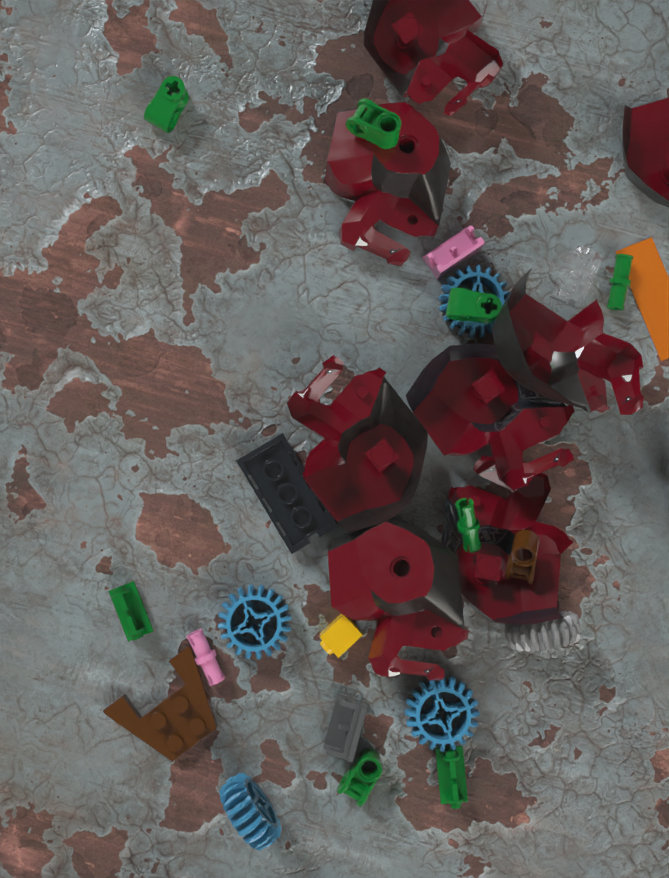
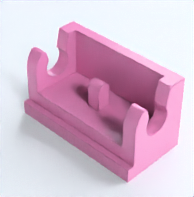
(453, 252)

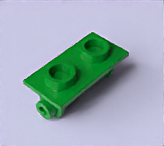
(131, 611)
(451, 776)

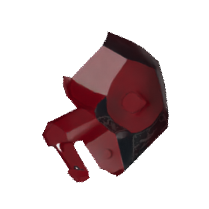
(473, 402)
(484, 571)

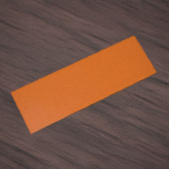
(651, 291)

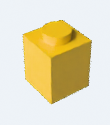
(340, 635)

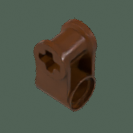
(523, 556)

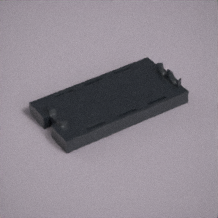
(286, 493)

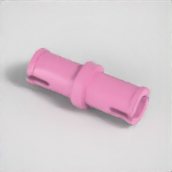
(205, 657)

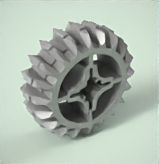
(544, 635)

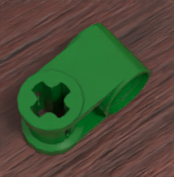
(165, 108)
(371, 121)
(469, 306)
(359, 781)

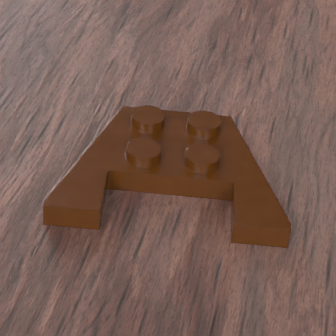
(177, 720)

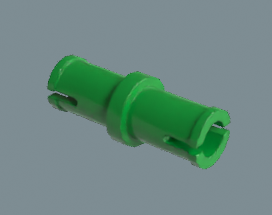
(619, 282)
(468, 525)

